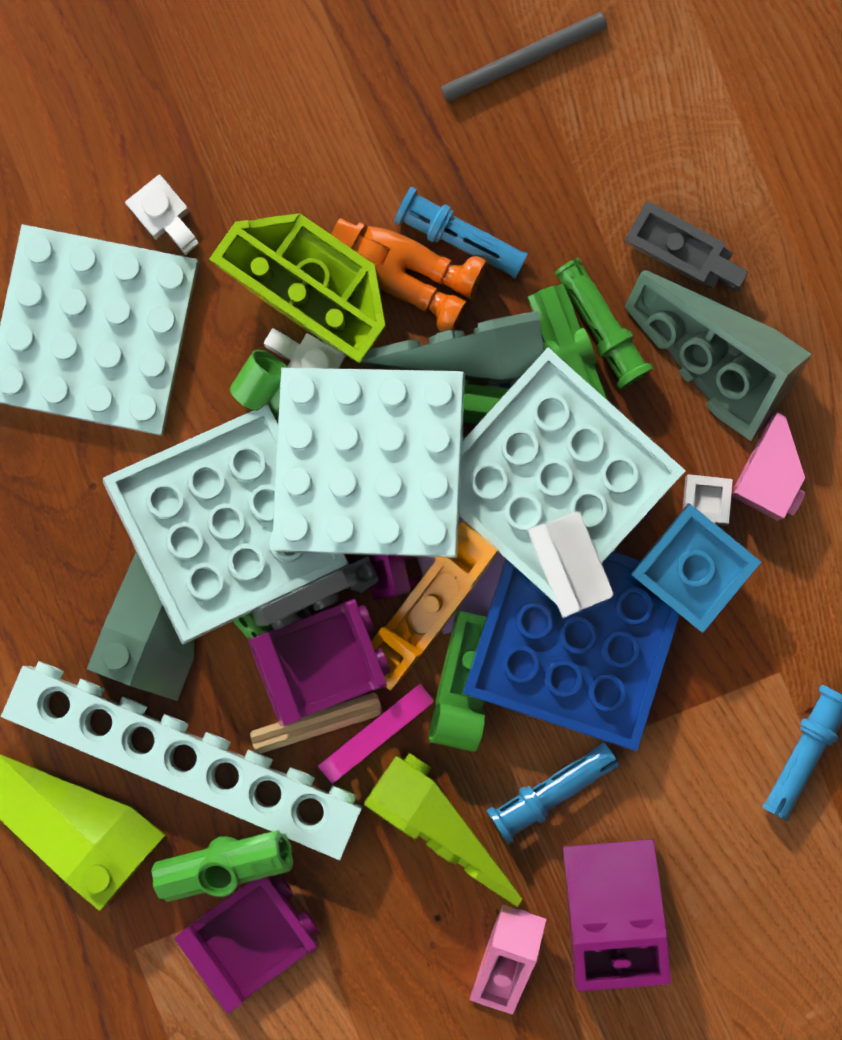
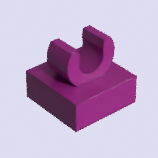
(391, 575)

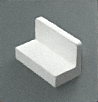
(570, 563)

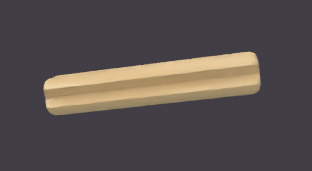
(318, 723)

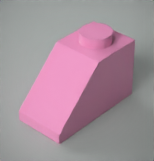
(772, 473)
(508, 959)

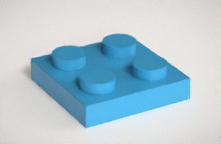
(695, 567)

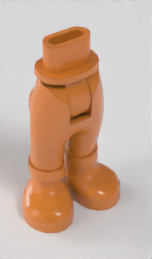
(397, 253)

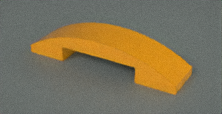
(433, 603)

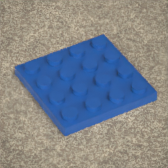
(580, 669)

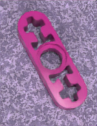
(376, 733)

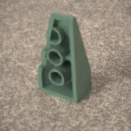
(492, 355)
(729, 356)
(140, 641)

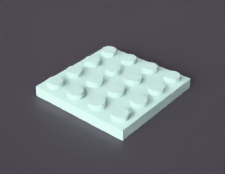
(93, 329)
(556, 452)
(369, 462)
(207, 525)

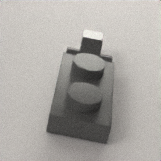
(684, 248)
(353, 577)

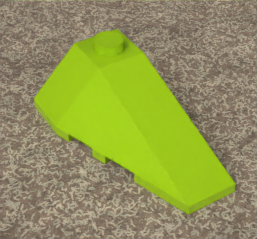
(422, 810)
(75, 831)

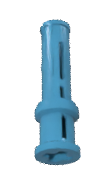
(441, 224)
(818, 732)
(535, 802)

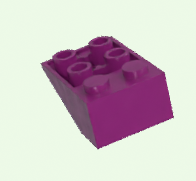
(615, 915)

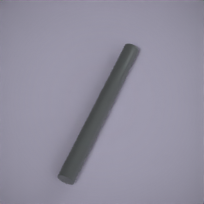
(523, 57)

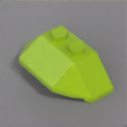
(307, 279)

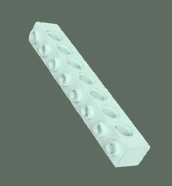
(30, 708)

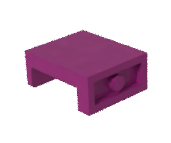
(319, 661)
(248, 940)

